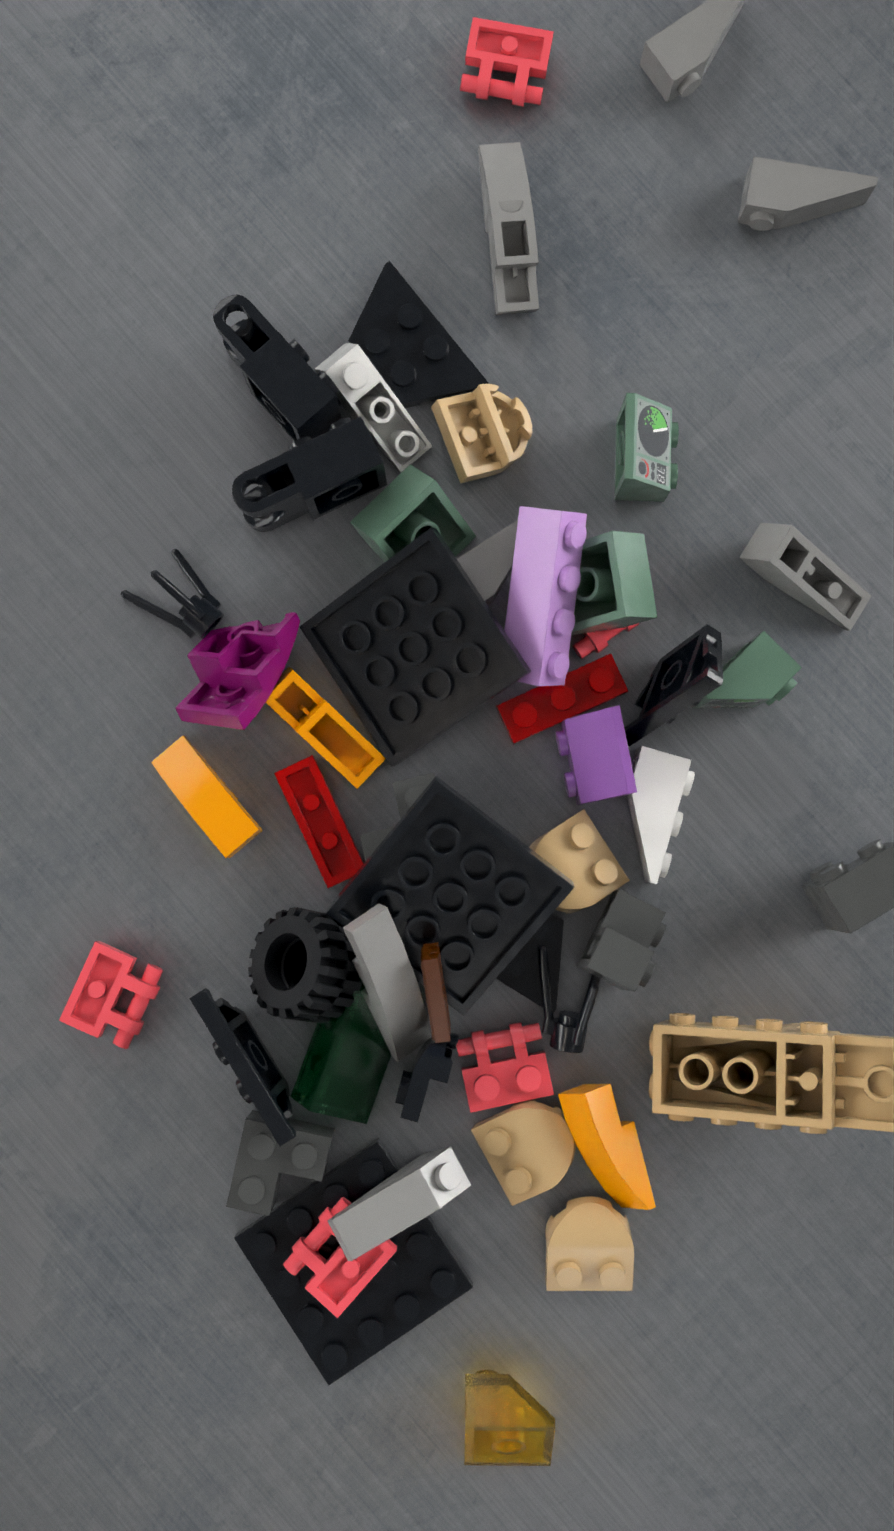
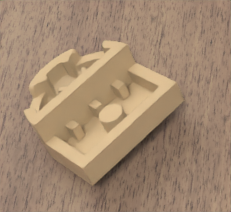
(483, 431)
(583, 857)
(526, 1148)
(589, 1248)

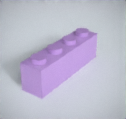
(545, 591)

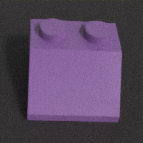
(596, 756)

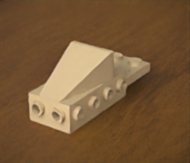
(771, 1074)

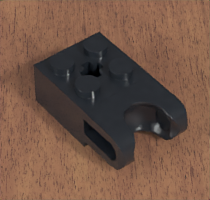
(278, 371)
(312, 477)

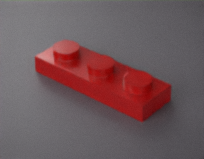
(550, 705)
(320, 821)

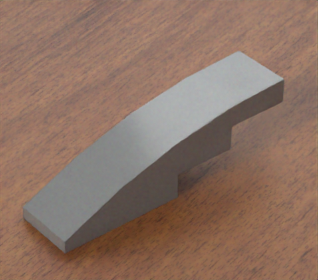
(388, 981)

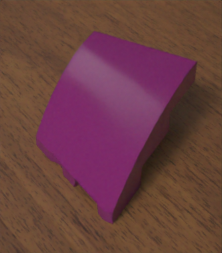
(237, 672)

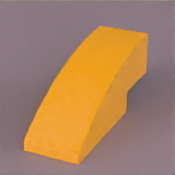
(324, 728)
(206, 797)
(608, 1144)

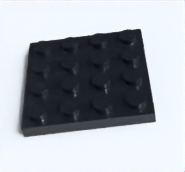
(414, 647)
(457, 883)
(403, 1294)

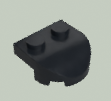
(430, 1063)

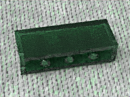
(344, 1065)

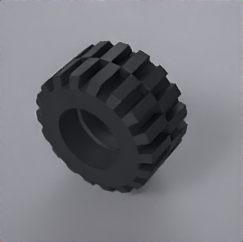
(285, 981)

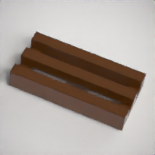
(435, 992)

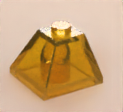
(504, 1423)

